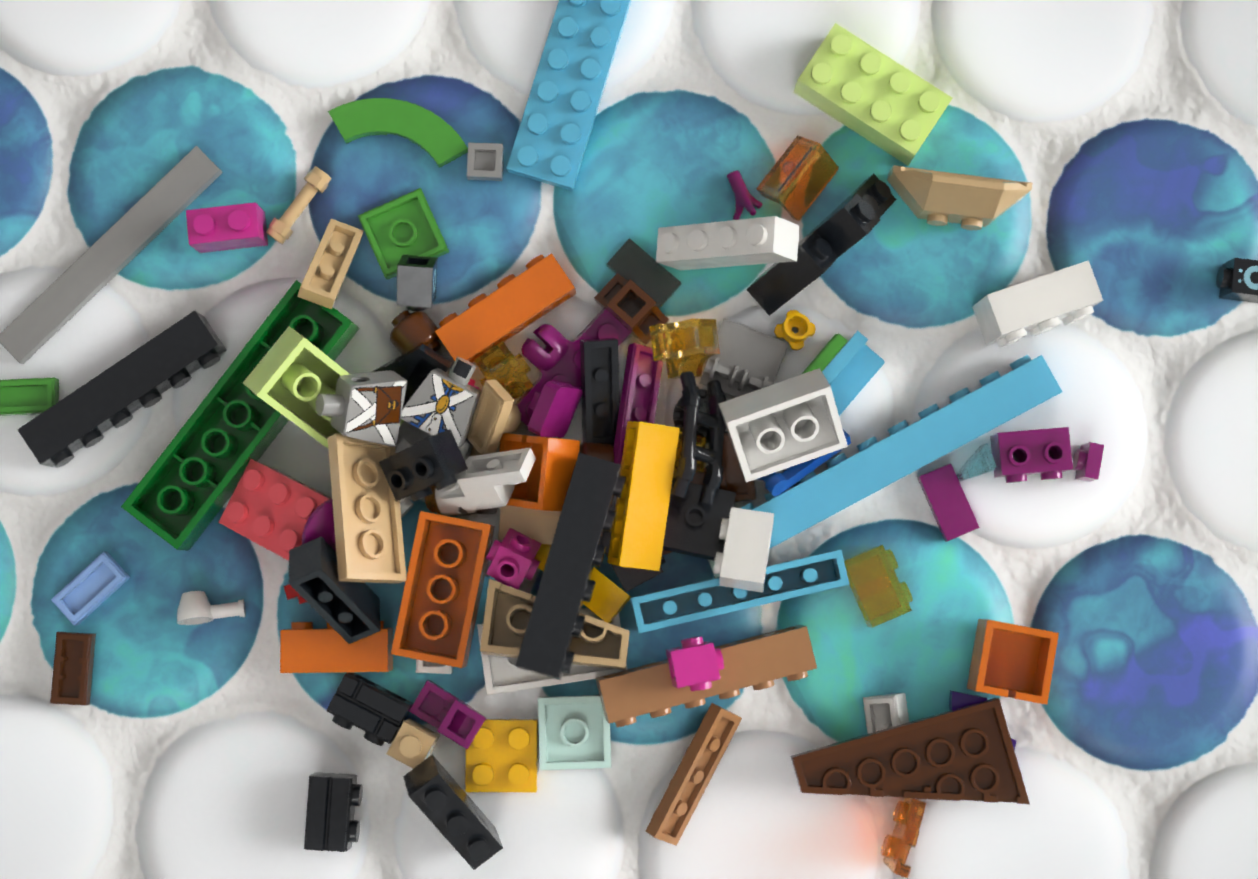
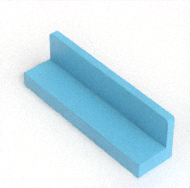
(851, 370)

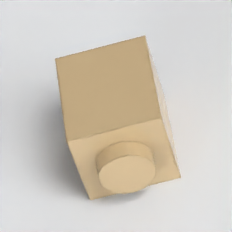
(413, 743)

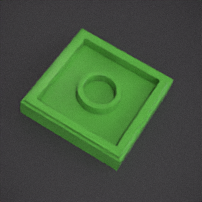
(401, 229)

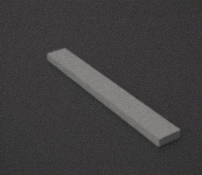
(109, 255)

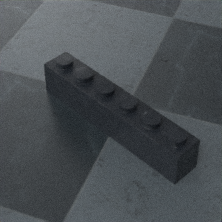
(122, 390)
(569, 567)

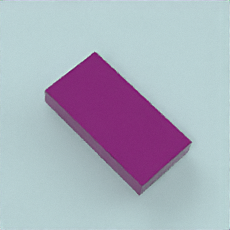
(948, 502)

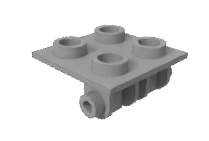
(745, 360)

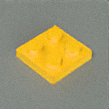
(503, 757)

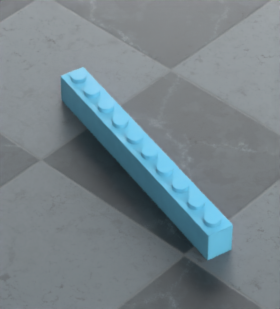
(909, 447)

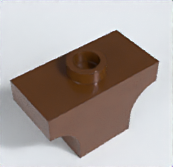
(631, 307)

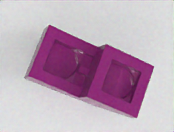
(447, 714)

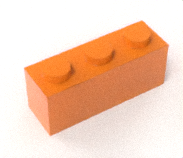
(328, 652)

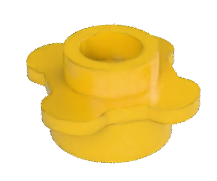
(799, 321)

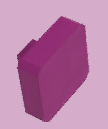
(554, 409)

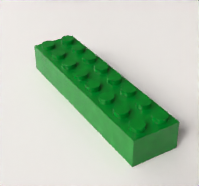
(227, 429)

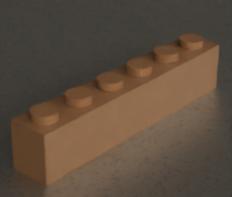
(746, 663)

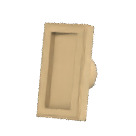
(493, 418)

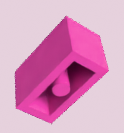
(227, 227)

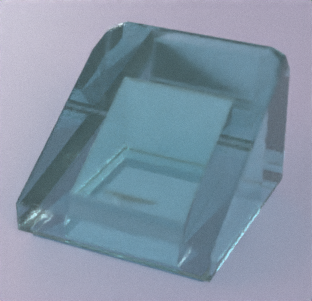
(979, 463)

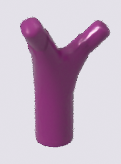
(742, 195)

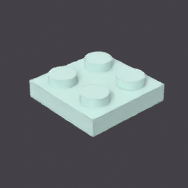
(573, 733)

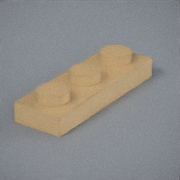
(330, 264)

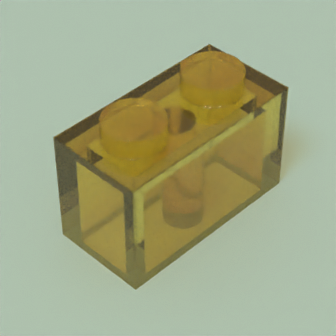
(877, 586)

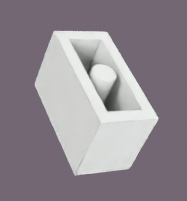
(745, 549)

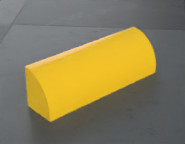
(644, 503)

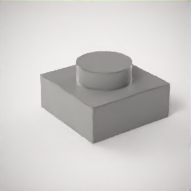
(485, 161)

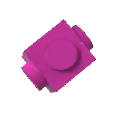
(694, 664)

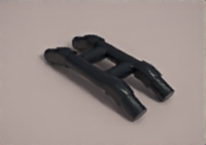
(690, 451)

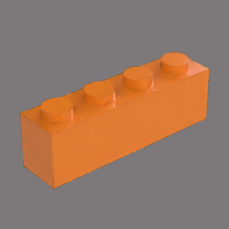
(507, 310)

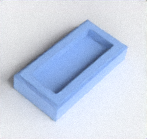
(90, 588)

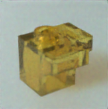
(684, 345)

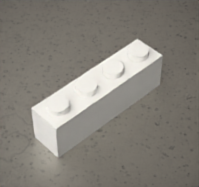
(728, 243)

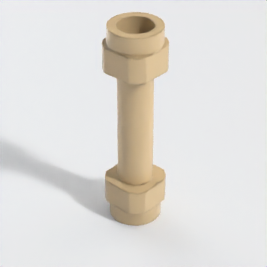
(316, 181)

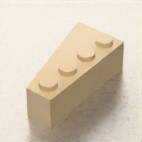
(507, 620)

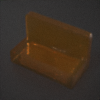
(798, 176)

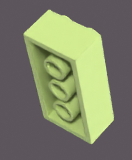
(871, 94)
(292, 379)

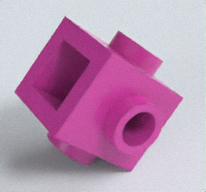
(513, 559)

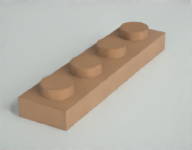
(693, 774)

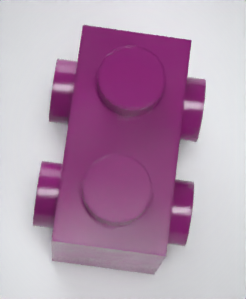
(1031, 454)

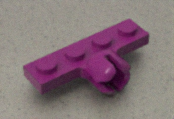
(562, 358)

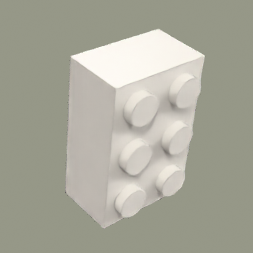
(1038, 305)

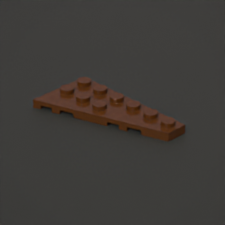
(935, 758)

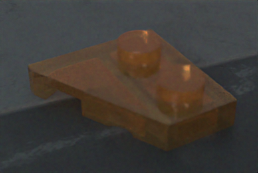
(896, 847)

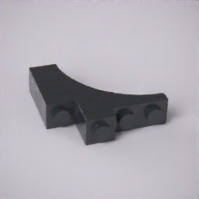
(823, 245)

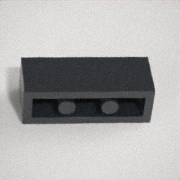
(345, 605)
(452, 812)

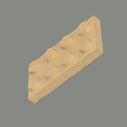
(365, 513)

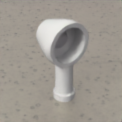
(196, 609)

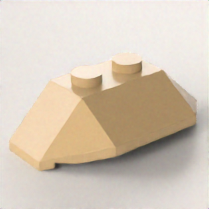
(955, 197)

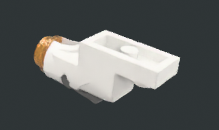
(484, 484)

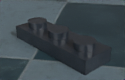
(599, 389)

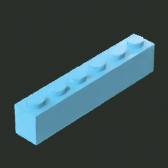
(710, 599)

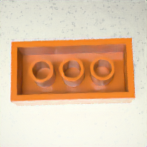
(442, 590)

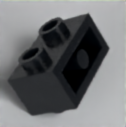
(424, 465)

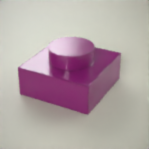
(1088, 461)

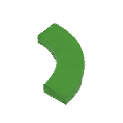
(402, 119)

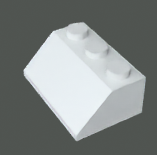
(783, 424)

